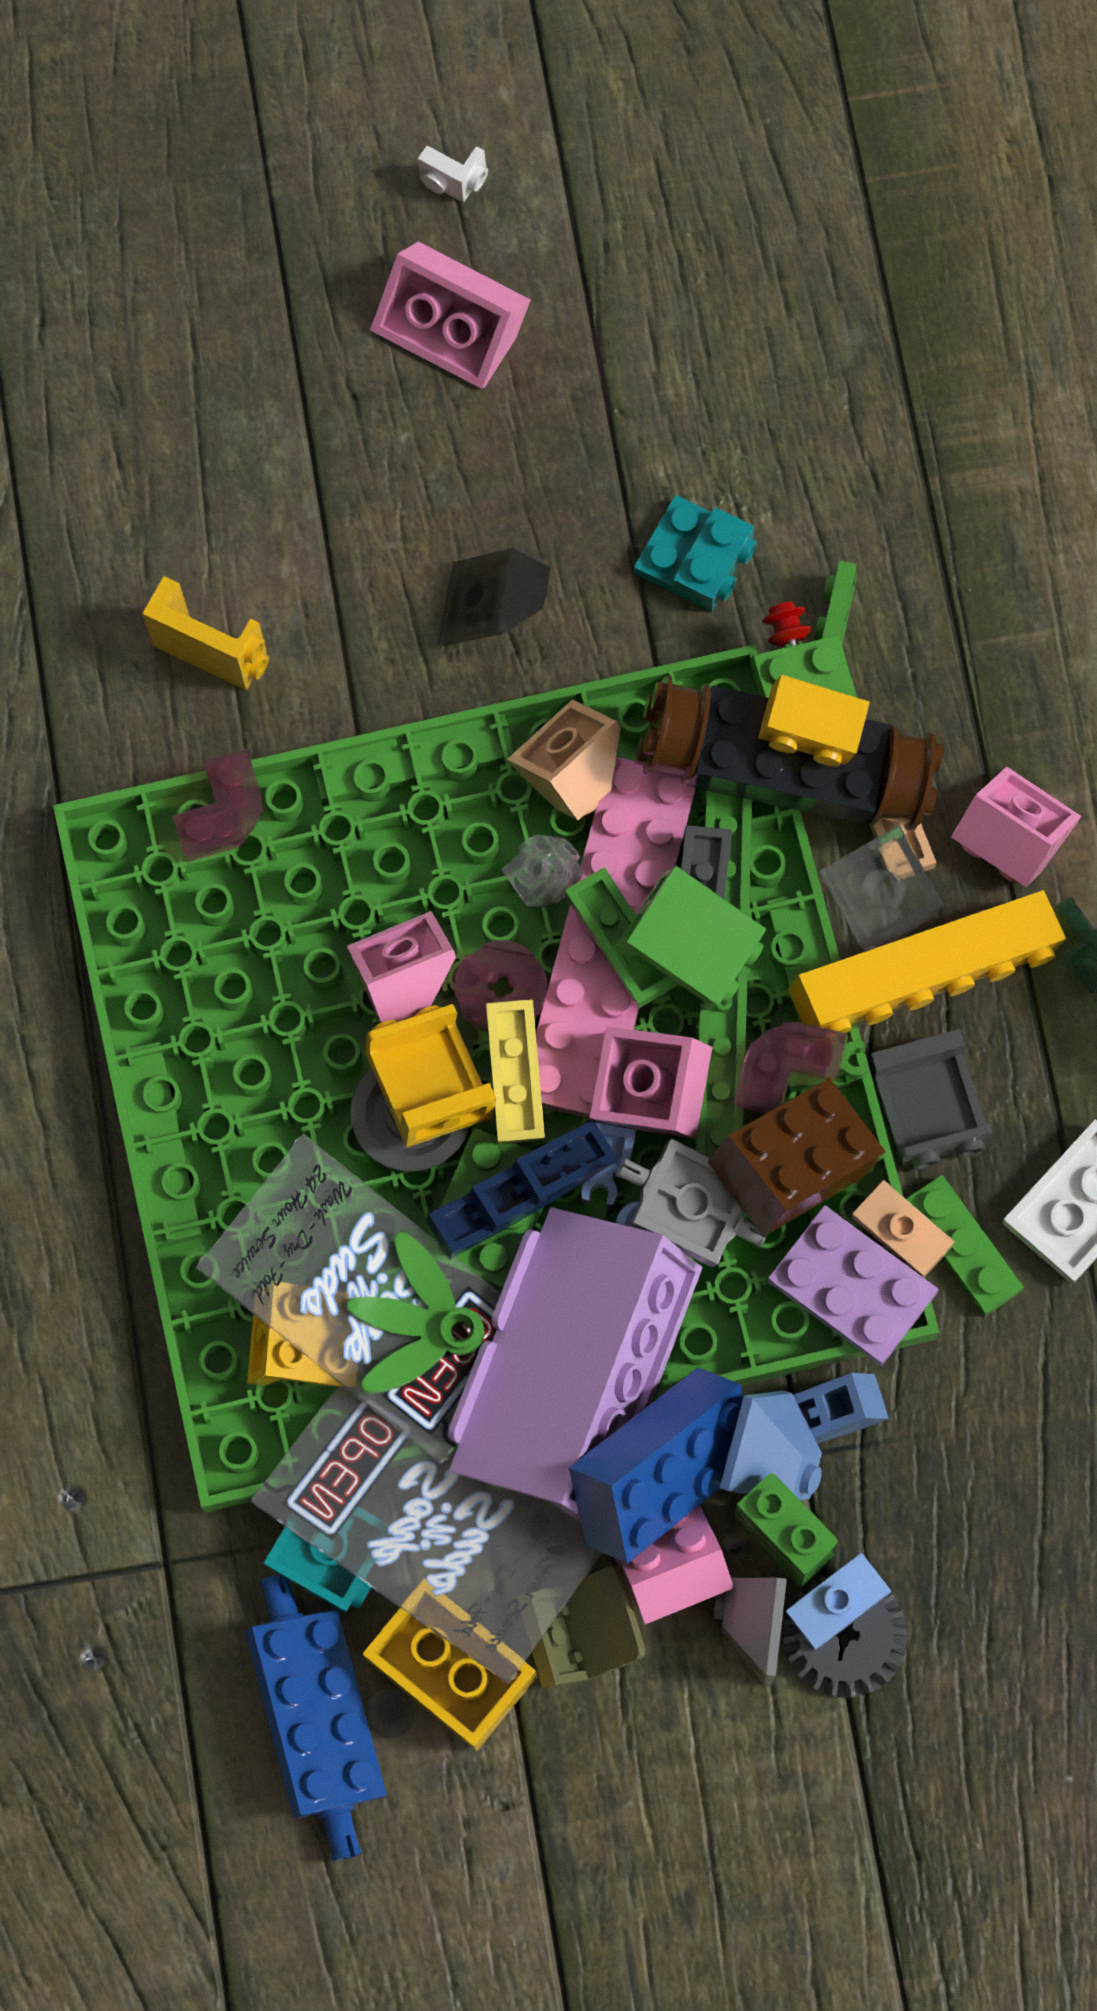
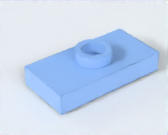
(838, 1601)

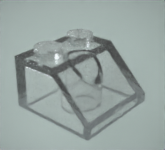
(882, 890)

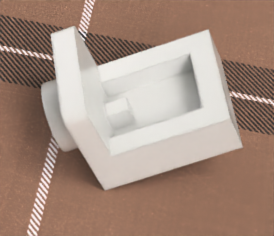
(449, 176)

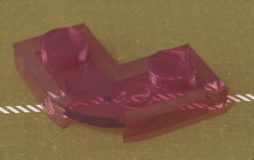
(231, 818)
(786, 1050)

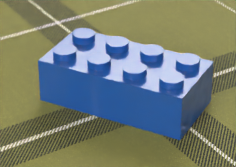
(657, 1465)

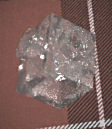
(543, 870)

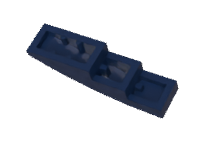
(521, 1189)

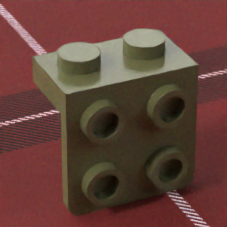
(591, 1633)

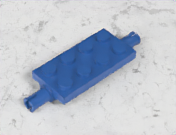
(315, 1715)

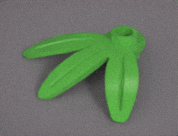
(406, 1319)

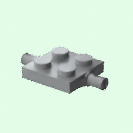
(688, 1204)

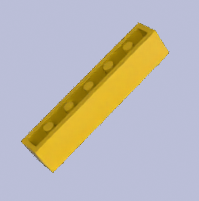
(929, 964)

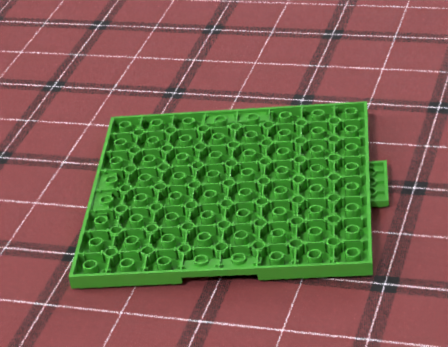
(248, 1025)

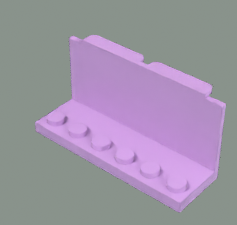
(572, 1352)

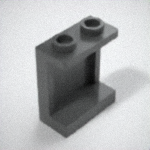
(929, 1100)

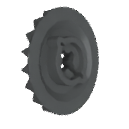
(381, 1138)
(865, 1662)

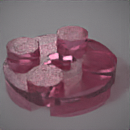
(485, 967)

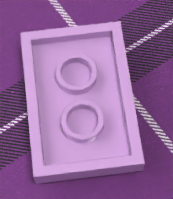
(853, 1285)

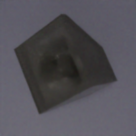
(491, 595)

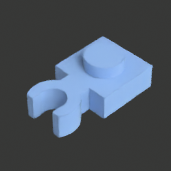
(622, 1144)

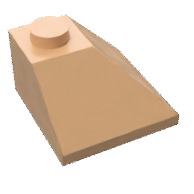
(571, 759)

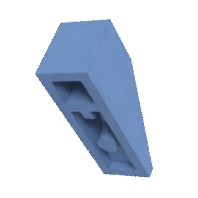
(842, 1406)

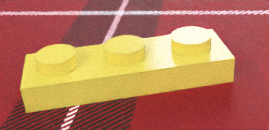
(515, 1071)

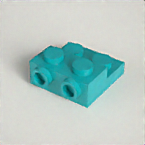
(696, 552)
(315, 1572)

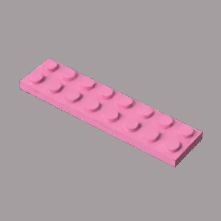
(636, 839)

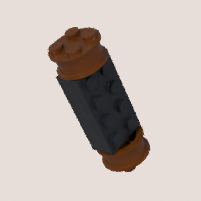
(715, 747)

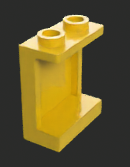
(201, 645)
(428, 1075)

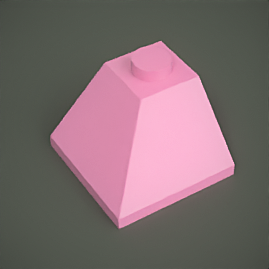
(403, 966)

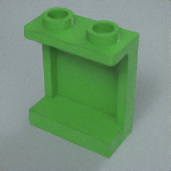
(693, 937)
(785, 1530)

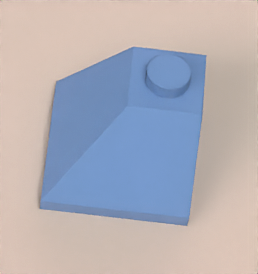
(775, 1440)

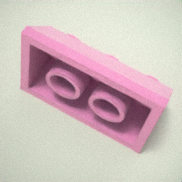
(449, 314)

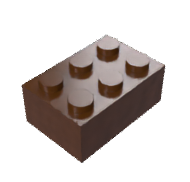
(796, 1156)

